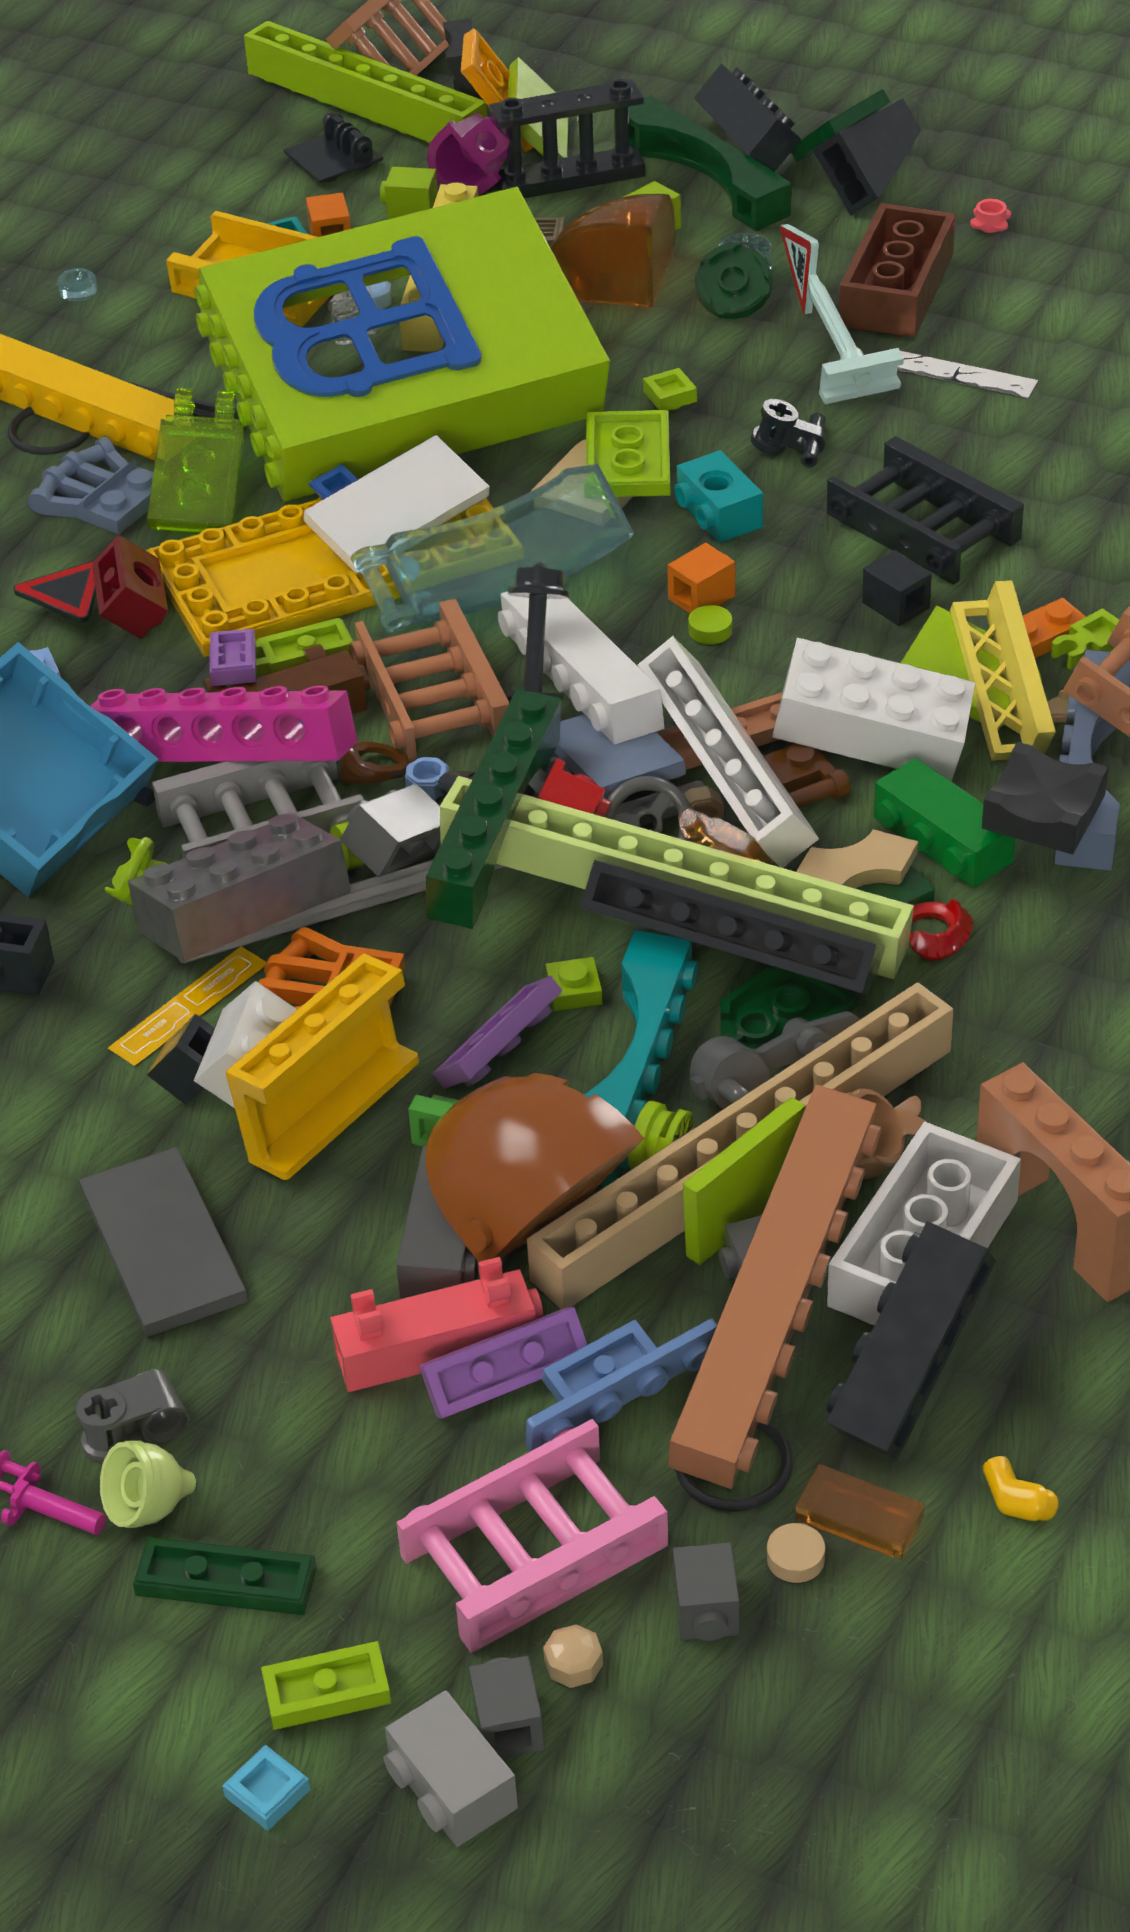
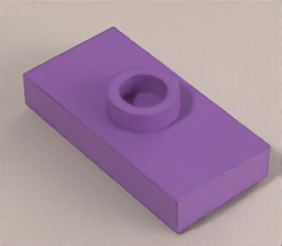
(232, 657)

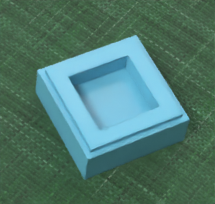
(266, 1787)

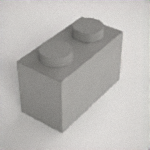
(450, 1769)

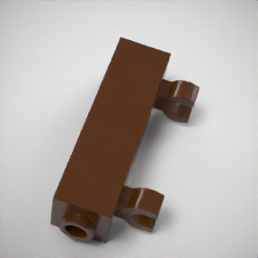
(333, 671)

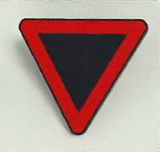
(64, 592)

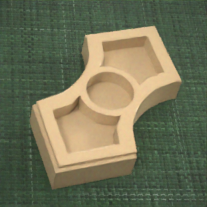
(873, 860)

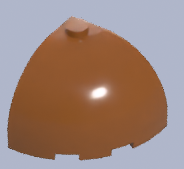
(521, 1158)

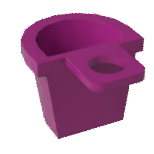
(469, 152)

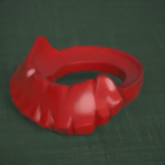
(944, 944)

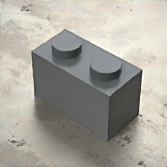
(394, 829)

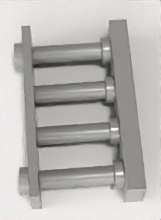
(238, 783)

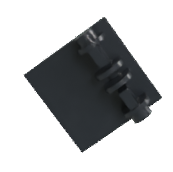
(336, 152)

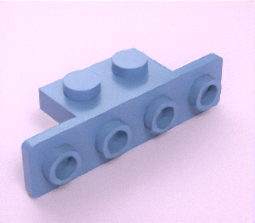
(612, 1373)

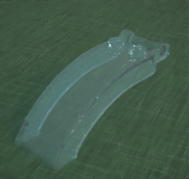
(476, 558)

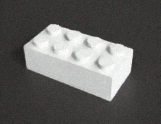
(873, 708)
(936, 1181)

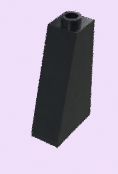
(868, 154)

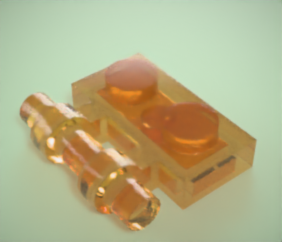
(720, 836)

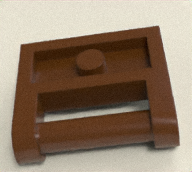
(807, 775)

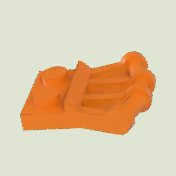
(291, 965)

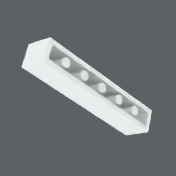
(589, 669)
(728, 753)

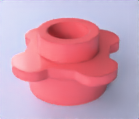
(990, 216)

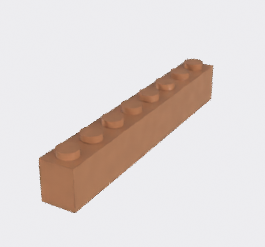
(773, 1288)

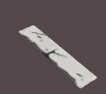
(967, 375)

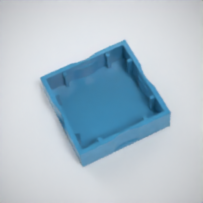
(59, 770)

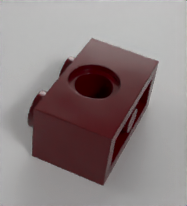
(129, 587)

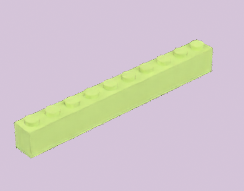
(566, 841)

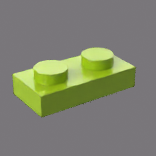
(326, 1685)

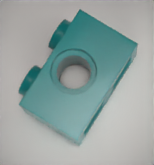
(719, 496)

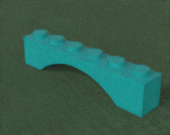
(654, 987)

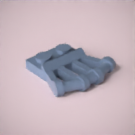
(112, 505)

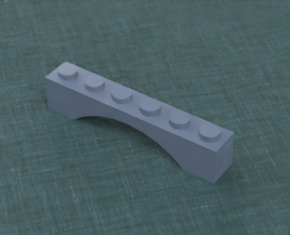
(1081, 743)

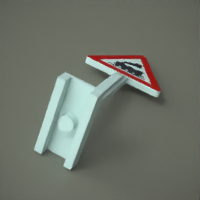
(854, 373)

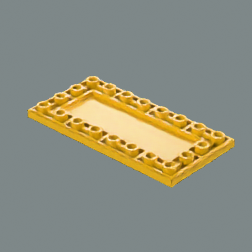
(264, 576)

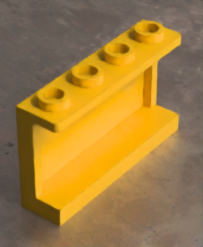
(232, 239)
(320, 1068)

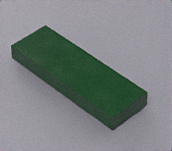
(225, 1575)

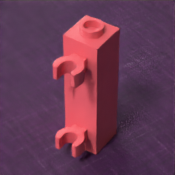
(397, 1336)

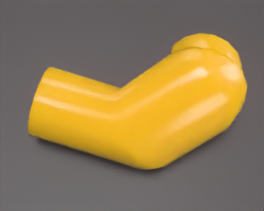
(1018, 1497)

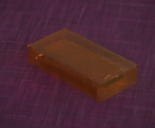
(860, 1511)

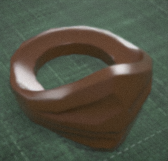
(357, 771)

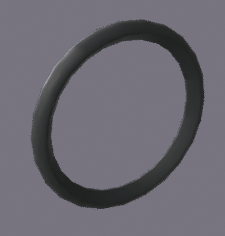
(39, 450)
(756, 1500)

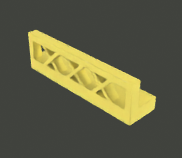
(1017, 664)

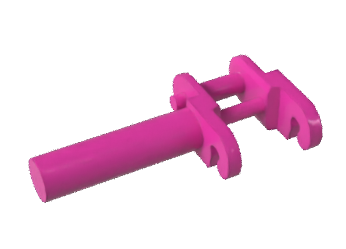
(28, 1496)

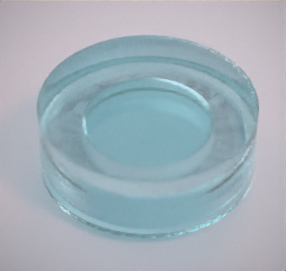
(77, 284)

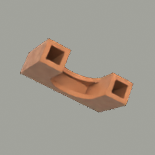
(1035, 1124)

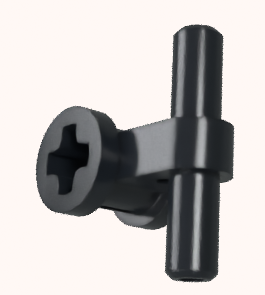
(789, 432)

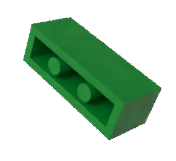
(943, 820)

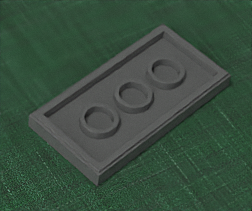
(162, 1242)

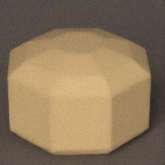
(573, 1656)

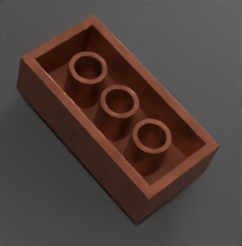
(897, 270)

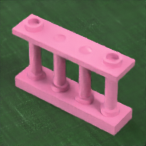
(540, 1582)

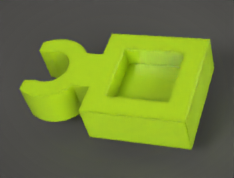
(1086, 634)

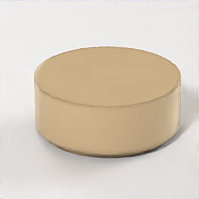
(795, 1552)

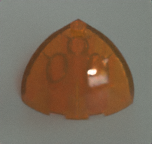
(619, 250)

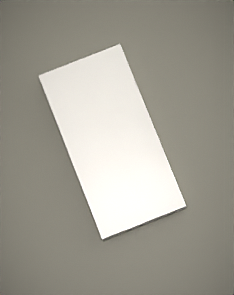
(403, 495)

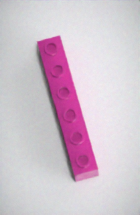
(187, 729)

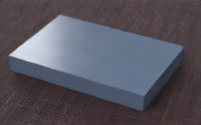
(610, 765)

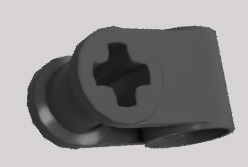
(131, 1410)

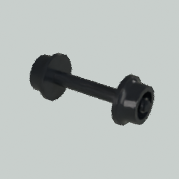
(538, 585)

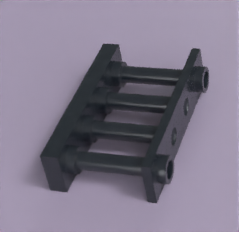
(587, 167)
(941, 485)

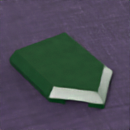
(775, 996)

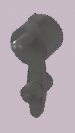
(729, 1070)

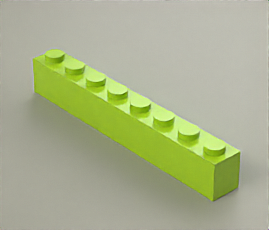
(355, 82)

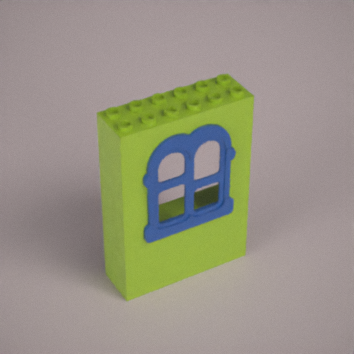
(510, 324)

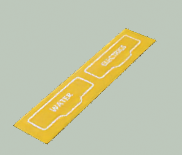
(193, 1000)

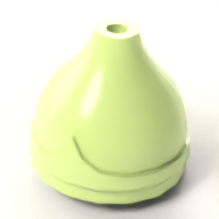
(142, 1484)

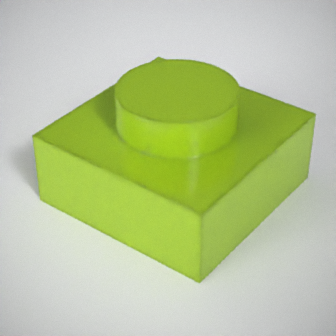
(670, 389)
(578, 983)

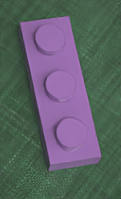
(498, 1034)
(501, 1362)

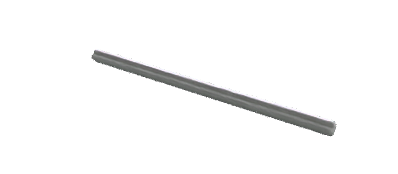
(395, 886)

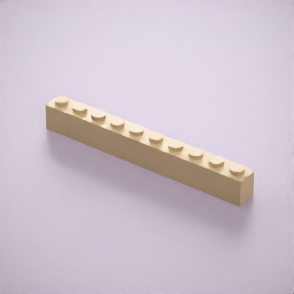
(647, 1203)

